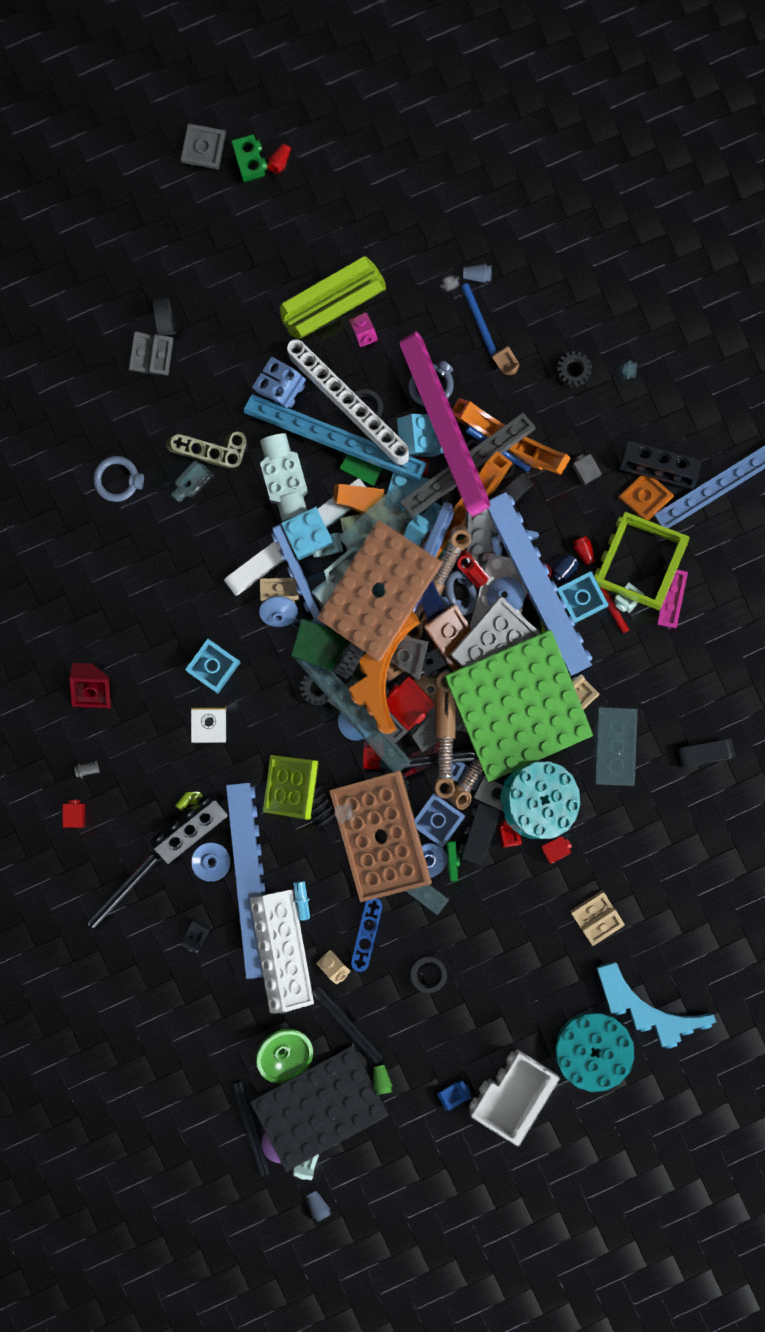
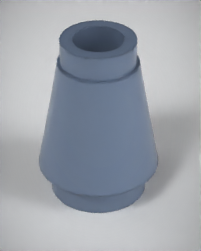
(478, 273)
(318, 1206)

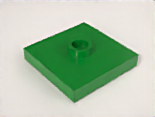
(361, 469)
(452, 860)

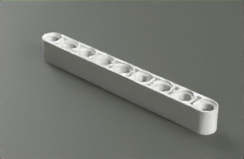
(352, 409)
(271, 557)

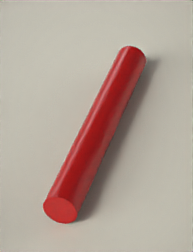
(614, 611)

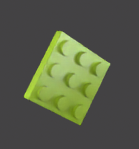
(290, 786)

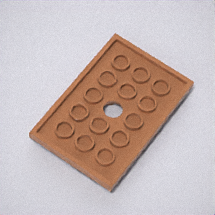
(403, 570)
(377, 866)

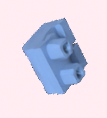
(280, 384)

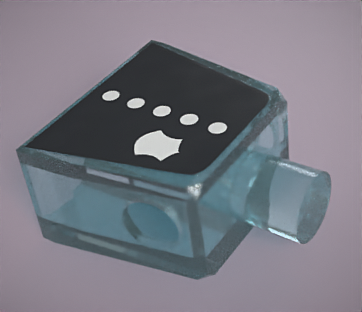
(199, 477)

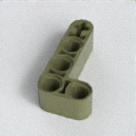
(205, 447)

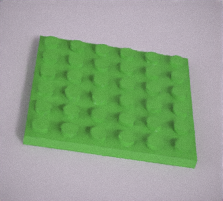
(518, 705)

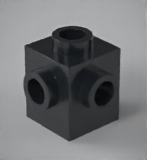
(438, 664)

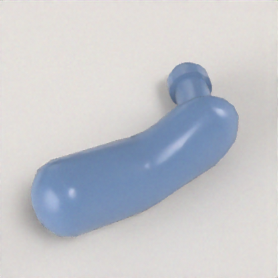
(495, 545)

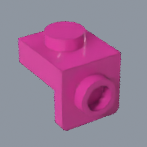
(363, 329)

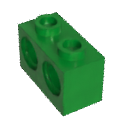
(246, 158)

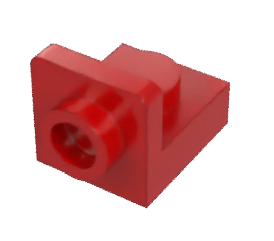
(370, 757)

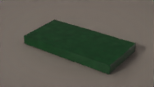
(320, 646)

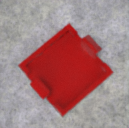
(409, 703)

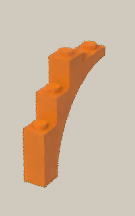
(526, 449)
(490, 476)
(357, 497)
(372, 688)

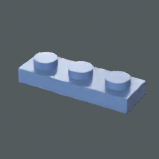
(440, 528)

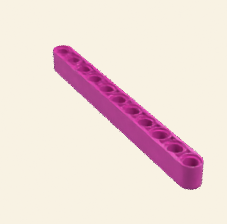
(445, 424)

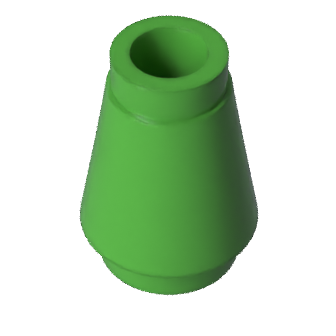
(381, 1080)

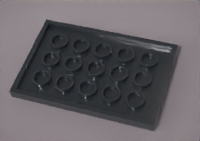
(319, 1108)

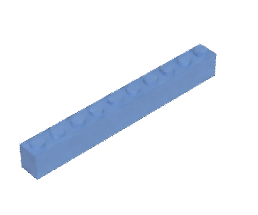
(536, 582)
(246, 868)

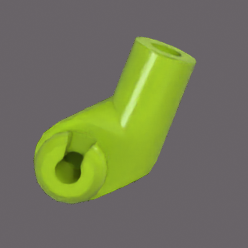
(188, 798)

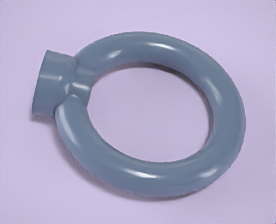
(442, 369)
(135, 481)
(463, 579)

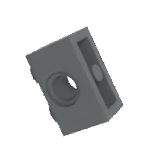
(484, 792)

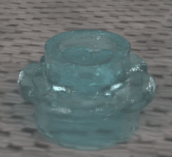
(630, 369)

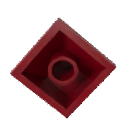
(89, 686)

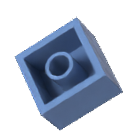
(438, 820)

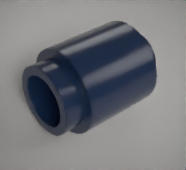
(564, 568)

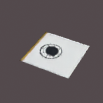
(208, 725)

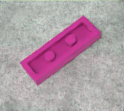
(671, 606)

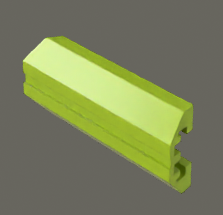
(331, 297)

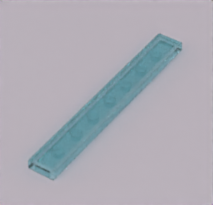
(357, 716)

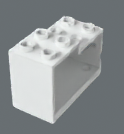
(515, 1098)

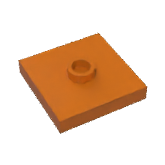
(646, 497)

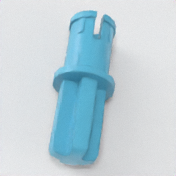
(301, 900)

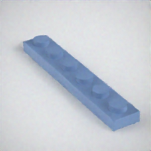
(295, 571)

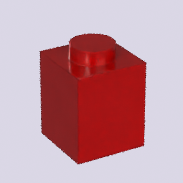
(73, 814)
(556, 849)

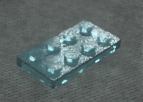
(387, 510)

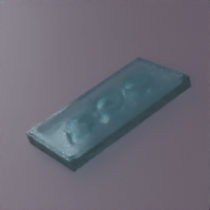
(616, 746)

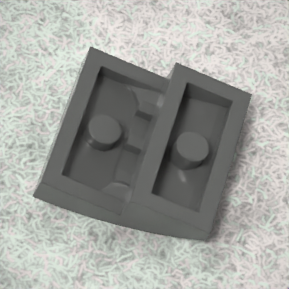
(150, 353)

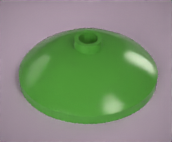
(289, 1062)

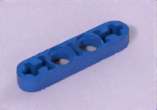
(368, 934)

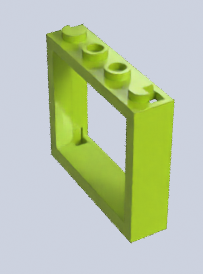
(681, 539)

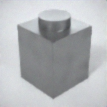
(586, 468)

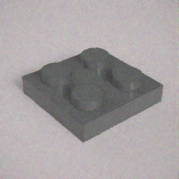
(203, 146)

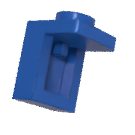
(454, 1095)

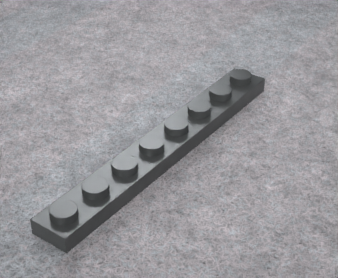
(445, 482)

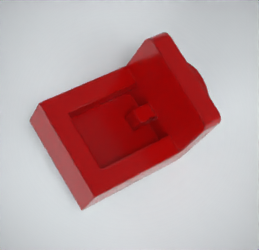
(508, 836)

